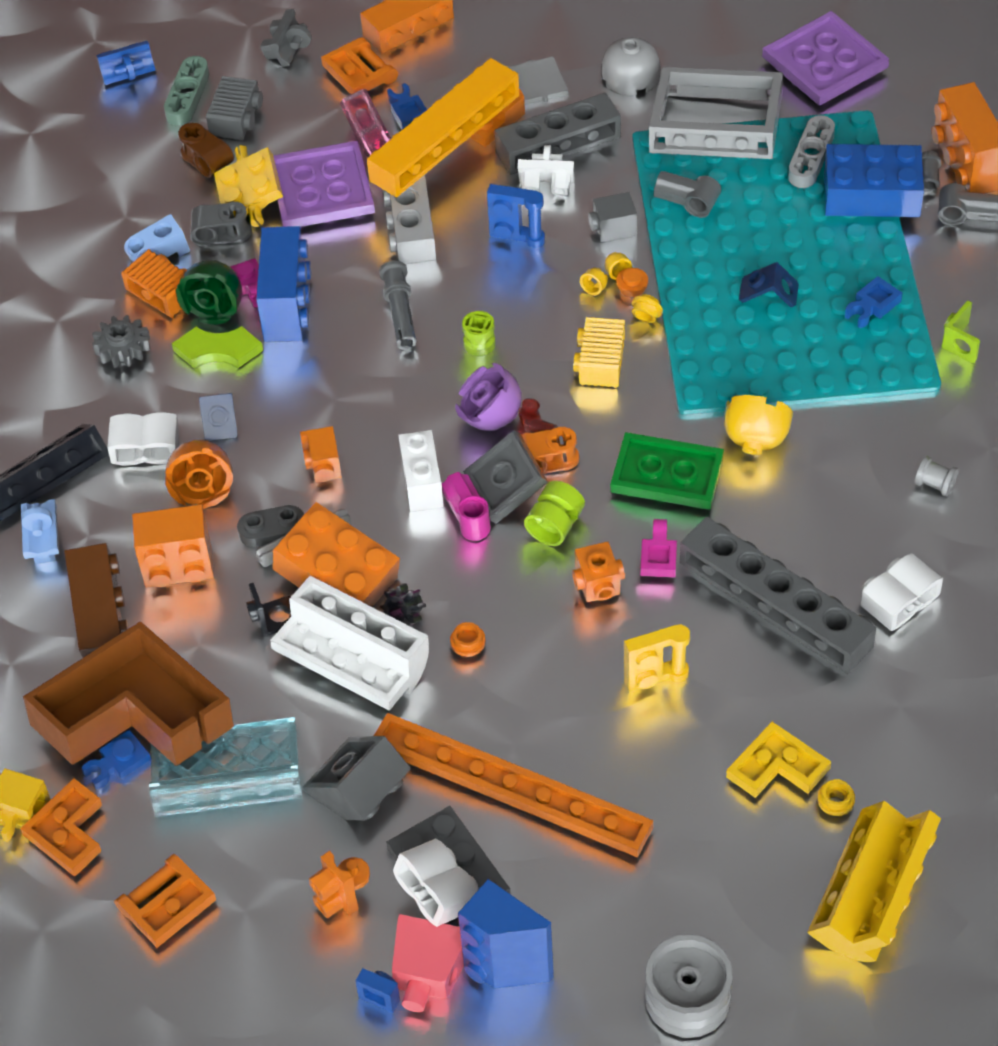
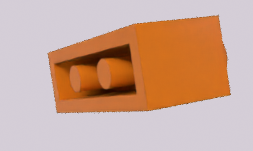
(402, 20)

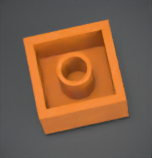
(173, 546)

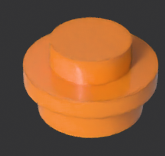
(632, 282)
(467, 639)

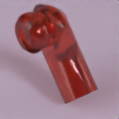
(531, 418)

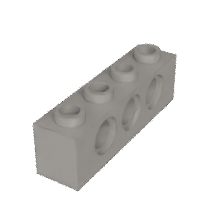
(411, 223)

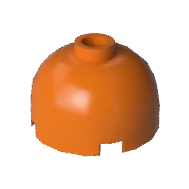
(199, 474)

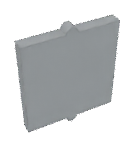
(540, 80)

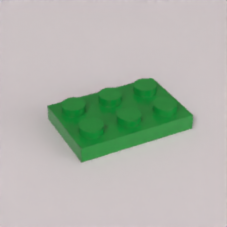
(667, 470)

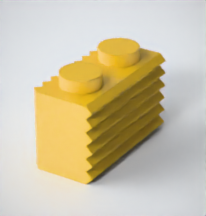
(600, 352)

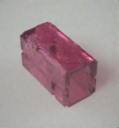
(365, 121)

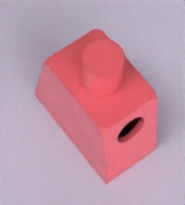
(425, 960)

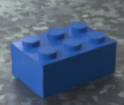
(873, 180)
(283, 284)

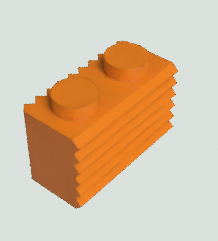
(154, 281)

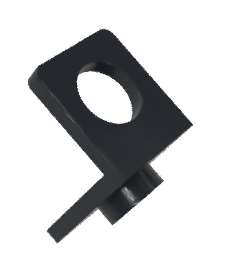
(261, 612)

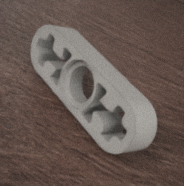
(815, 161)

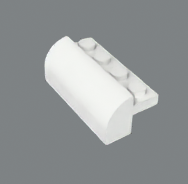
(352, 643)

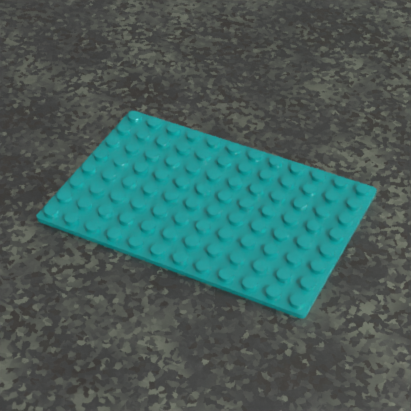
(763, 344)

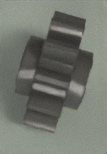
(121, 341)

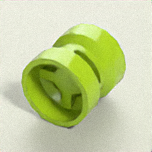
(478, 333)

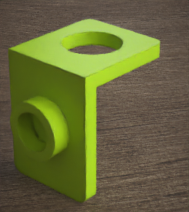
(953, 330)

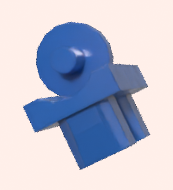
(126, 62)

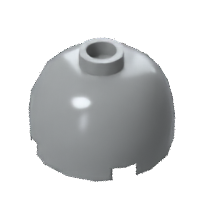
(630, 66)

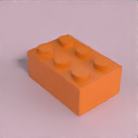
(967, 137)
(337, 555)

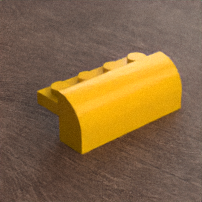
(873, 881)

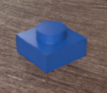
(378, 989)

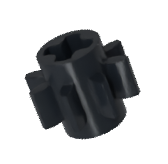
(403, 604)

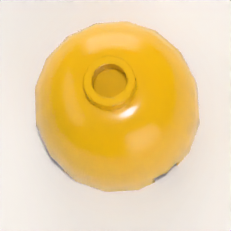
(756, 424)

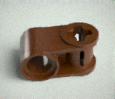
(203, 149)

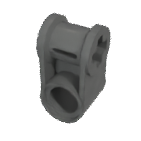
(217, 224)

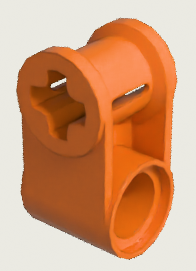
(549, 452)

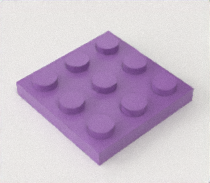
(825, 58)
(323, 185)

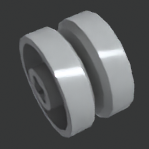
(688, 985)

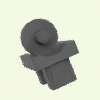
(287, 38)

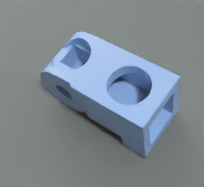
(161, 238)

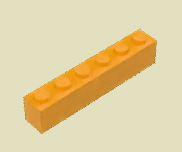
(443, 127)

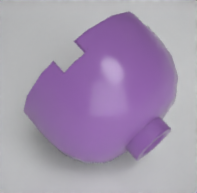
(489, 398)

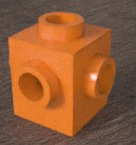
(597, 572)

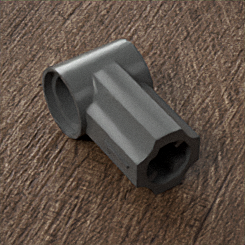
(696, 195)
(958, 205)

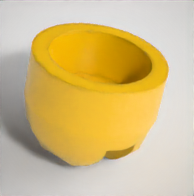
(615, 263)
(589, 286)

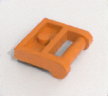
(353, 72)
(171, 907)

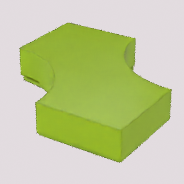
(231, 347)

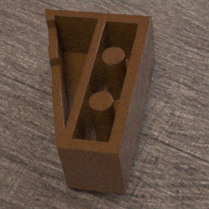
(95, 595)

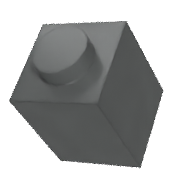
(614, 217)

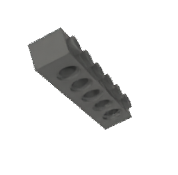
(784, 609)

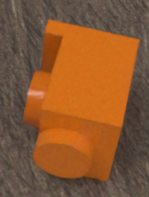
(321, 453)

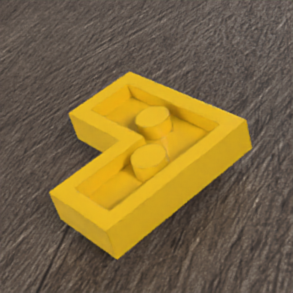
(776, 753)

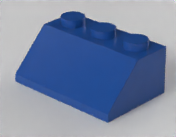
(504, 940)

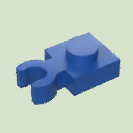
(405, 107)
(876, 299)
(119, 757)

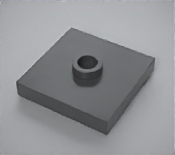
(506, 476)

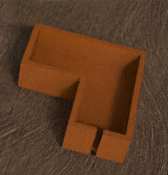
(124, 685)

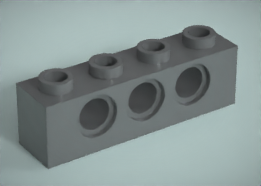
(564, 128)

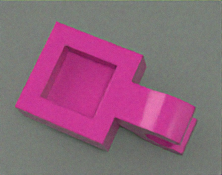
(248, 275)
(659, 554)

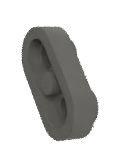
(270, 524)

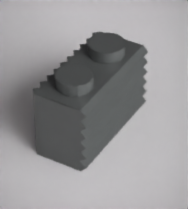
(234, 107)

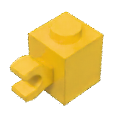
(19, 800)

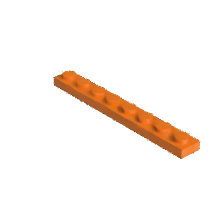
(517, 786)

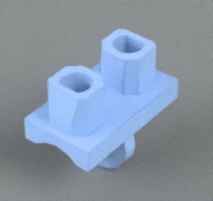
(40, 531)

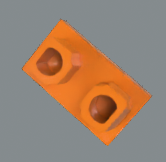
(337, 885)

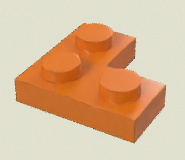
(57, 828)

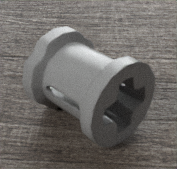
(936, 476)

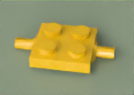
(250, 181)

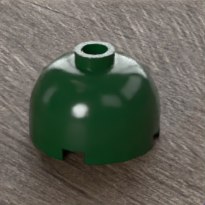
(210, 292)

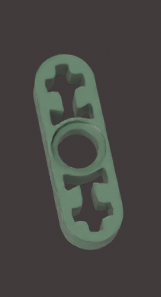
(189, 101)

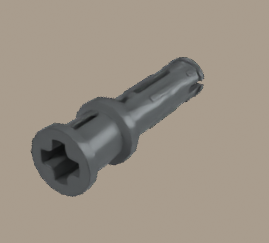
(397, 293)

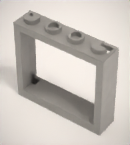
(716, 138)

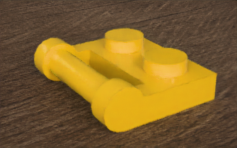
(645, 662)

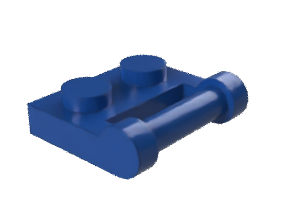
(506, 214)

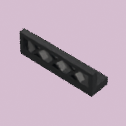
(50, 467)

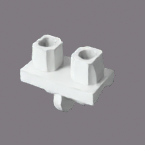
(546, 168)

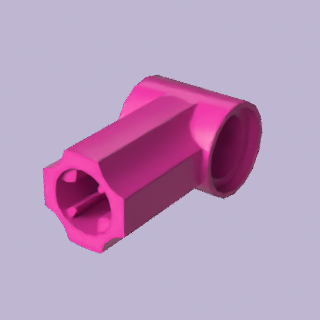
(467, 506)

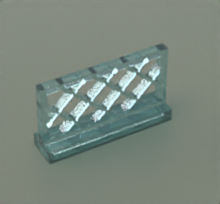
(230, 787)

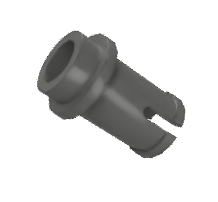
(931, 165)

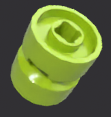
(554, 513)

